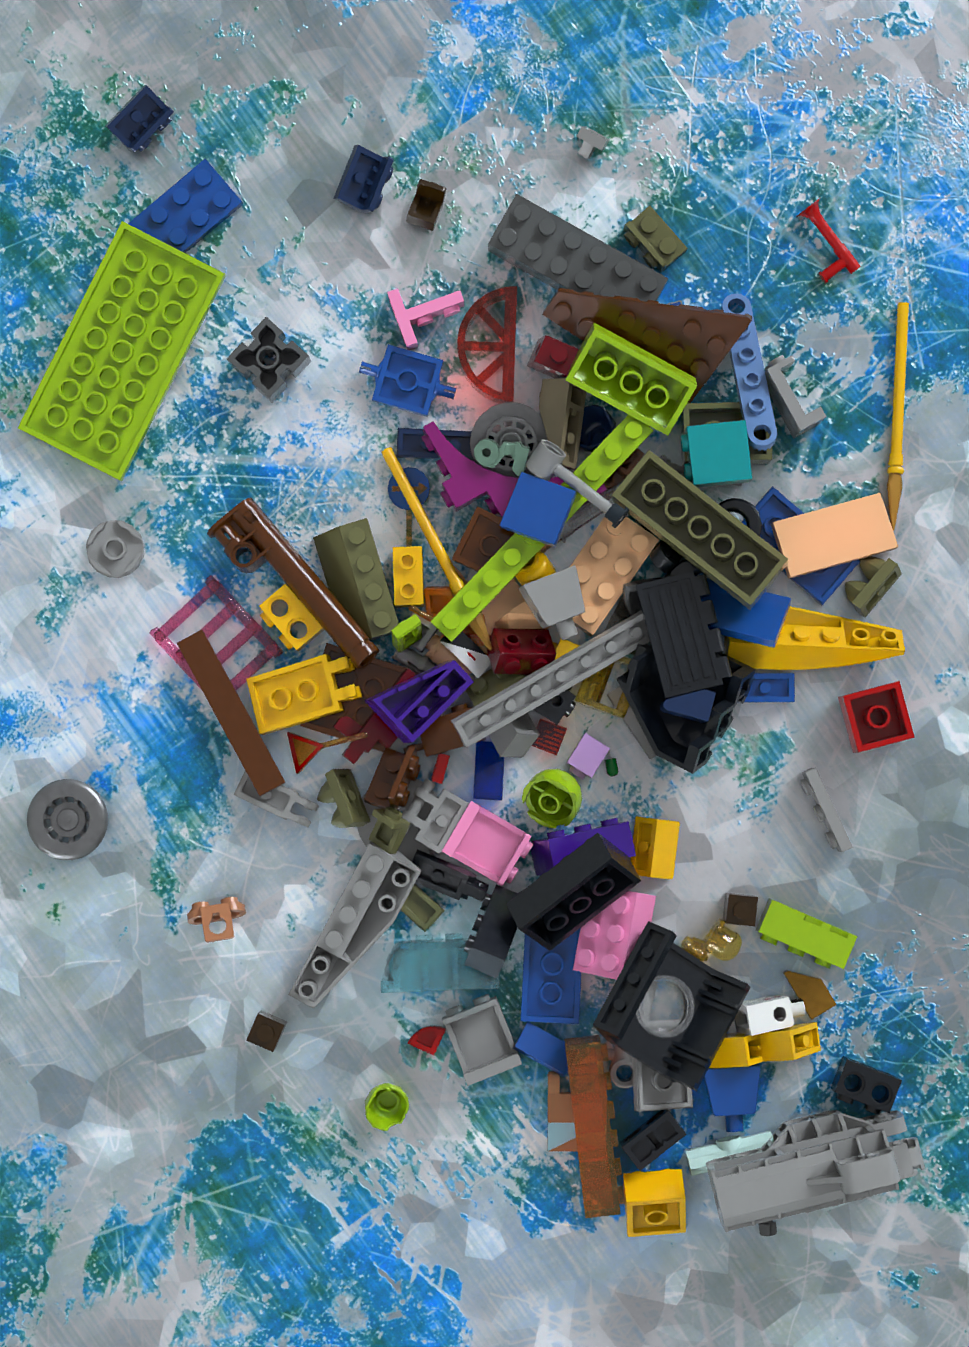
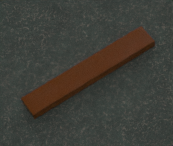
(231, 713)

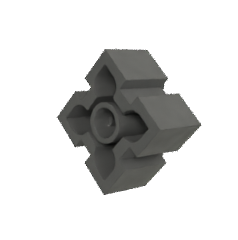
(269, 342)

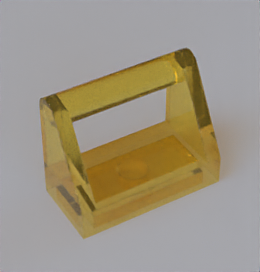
(593, 689)

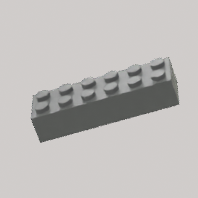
(569, 256)

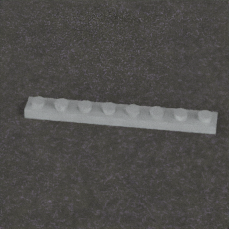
(551, 680)

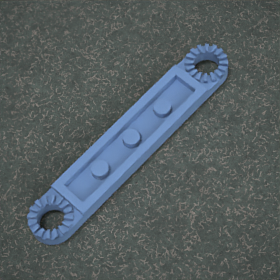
(751, 379)

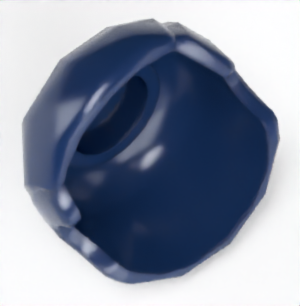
(595, 427)

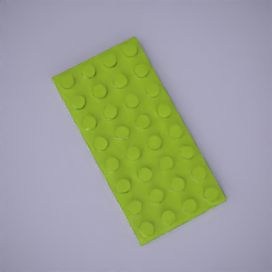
(122, 351)

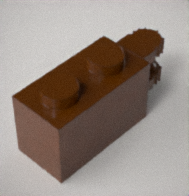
(441, 734)

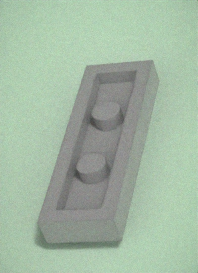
(825, 810)

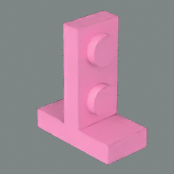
(423, 313)

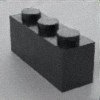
(494, 933)

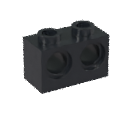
(867, 1079)
(652, 1138)

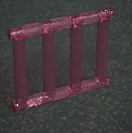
(231, 608)

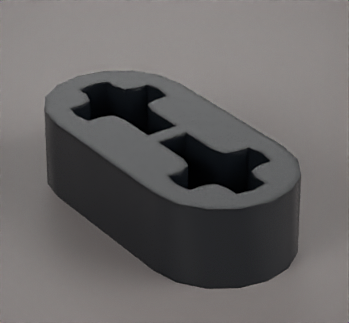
(664, 557)

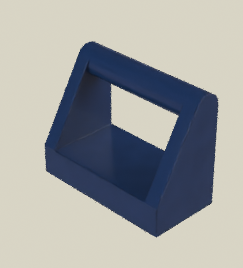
(691, 706)

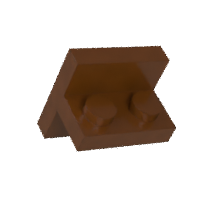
(481, 540)

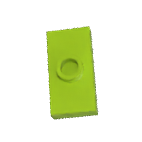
(406, 633)

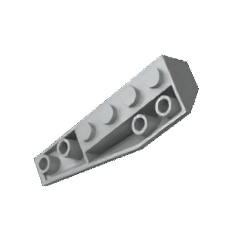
(357, 921)

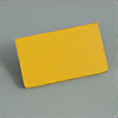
(655, 847)

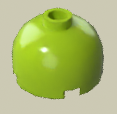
(552, 798)

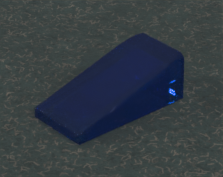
(488, 772)

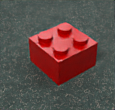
(876, 717)

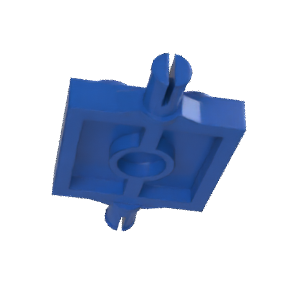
(407, 380)

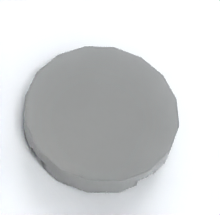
(115, 548)

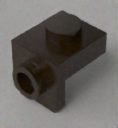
(426, 204)

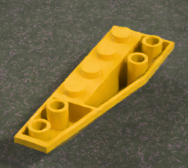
(819, 642)

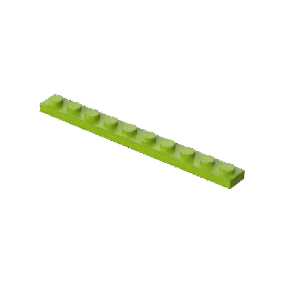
(520, 549)

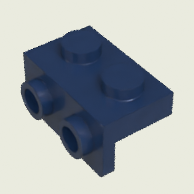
(140, 119)
(364, 180)

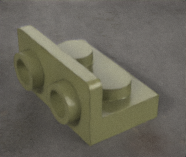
(654, 239)

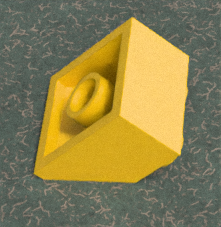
(654, 1202)

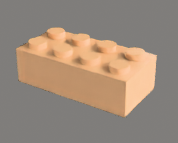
(607, 563)

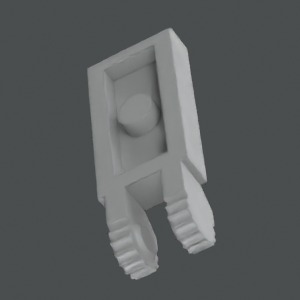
(277, 801)

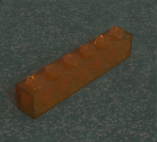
(592, 1126)

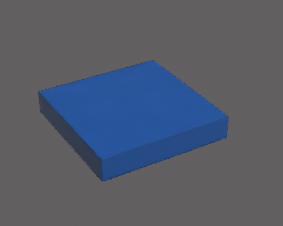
(538, 509)

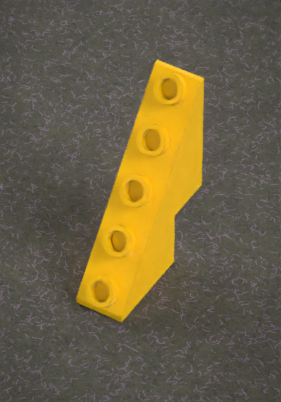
(777, 1045)

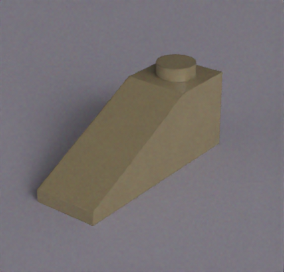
(562, 416)

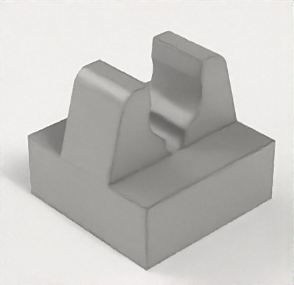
(591, 140)

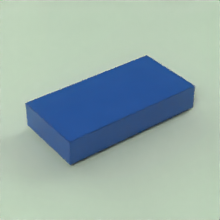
(542, 1048)

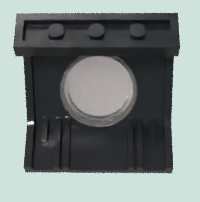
(670, 1008)

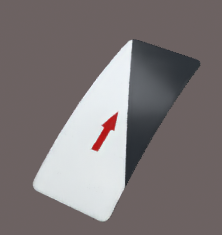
(468, 653)

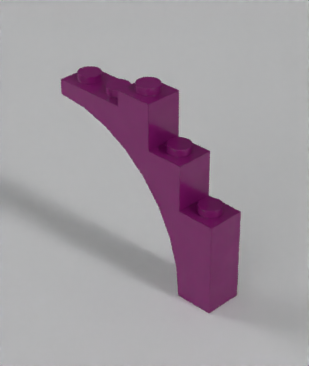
(469, 480)

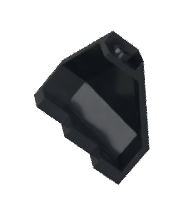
(673, 737)

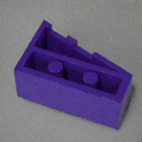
(420, 700)

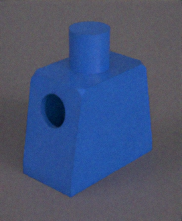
(733, 1093)

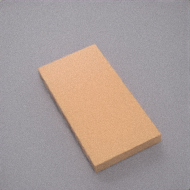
(834, 535)

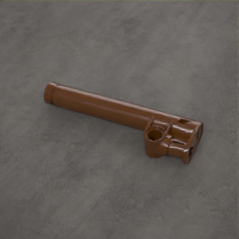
(256, 533)

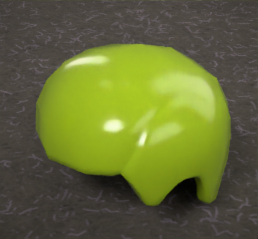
(386, 1106)

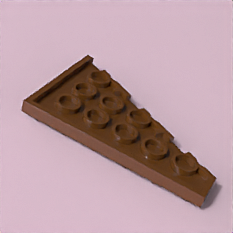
(679, 335)

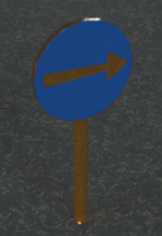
(422, 489)

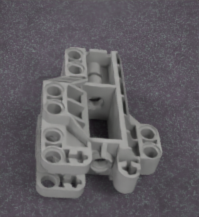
(813, 1167)

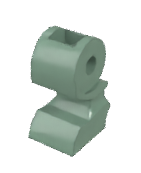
(489, 453)

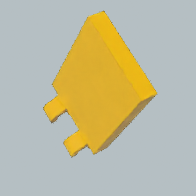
(300, 693)

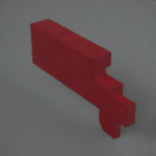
(375, 727)

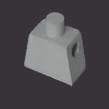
(556, 600)

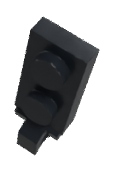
(448, 878)

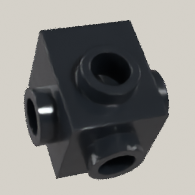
(555, 711)

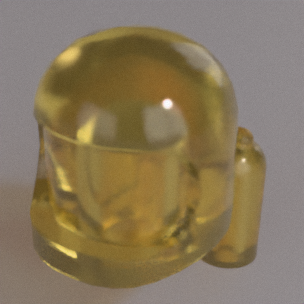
(719, 942)

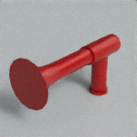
(845, 257)

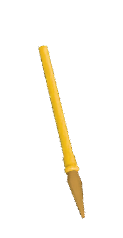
(895, 461)
(456, 583)

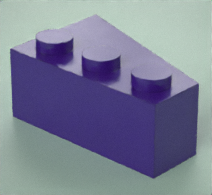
(551, 850)

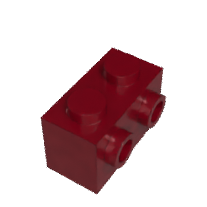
(520, 650)

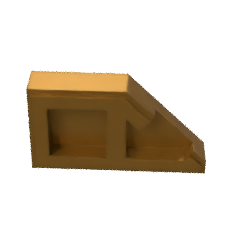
(812, 992)

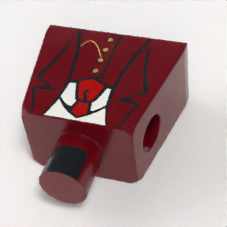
(552, 357)

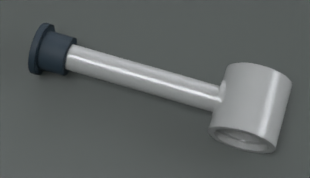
(548, 460)

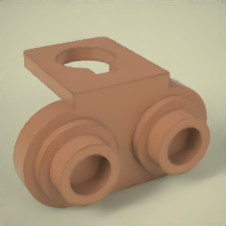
(226, 911)

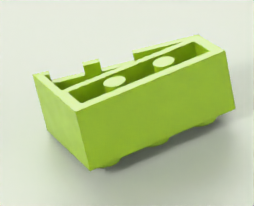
(805, 935)

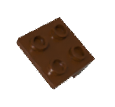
(392, 778)

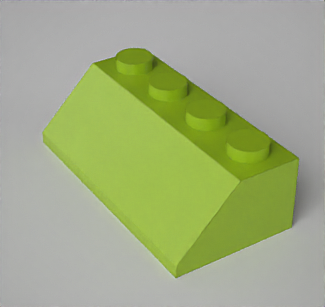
(631, 379)

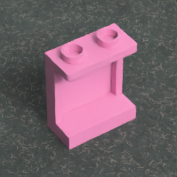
(488, 844)

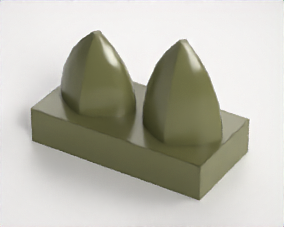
(881, 575)
(343, 790)

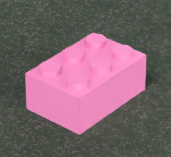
(612, 935)

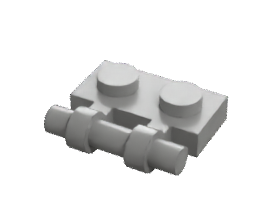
(440, 820)

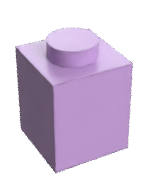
(587, 757)

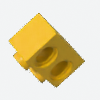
(408, 576)
(296, 614)

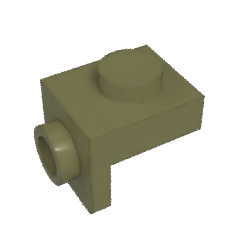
(389, 829)

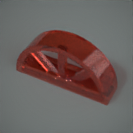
(507, 335)

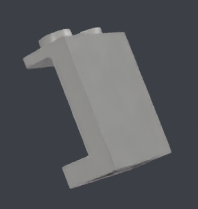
(786, 401)
(481, 1039)

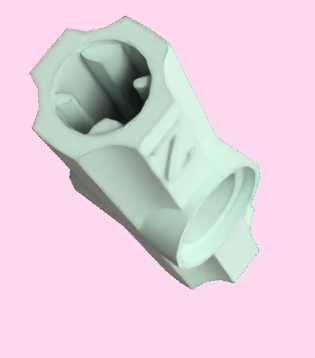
(723, 1147)

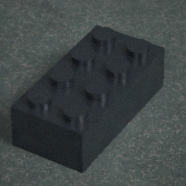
(573, 892)

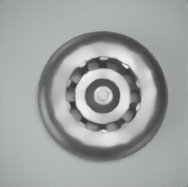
(508, 412)
(67, 819)

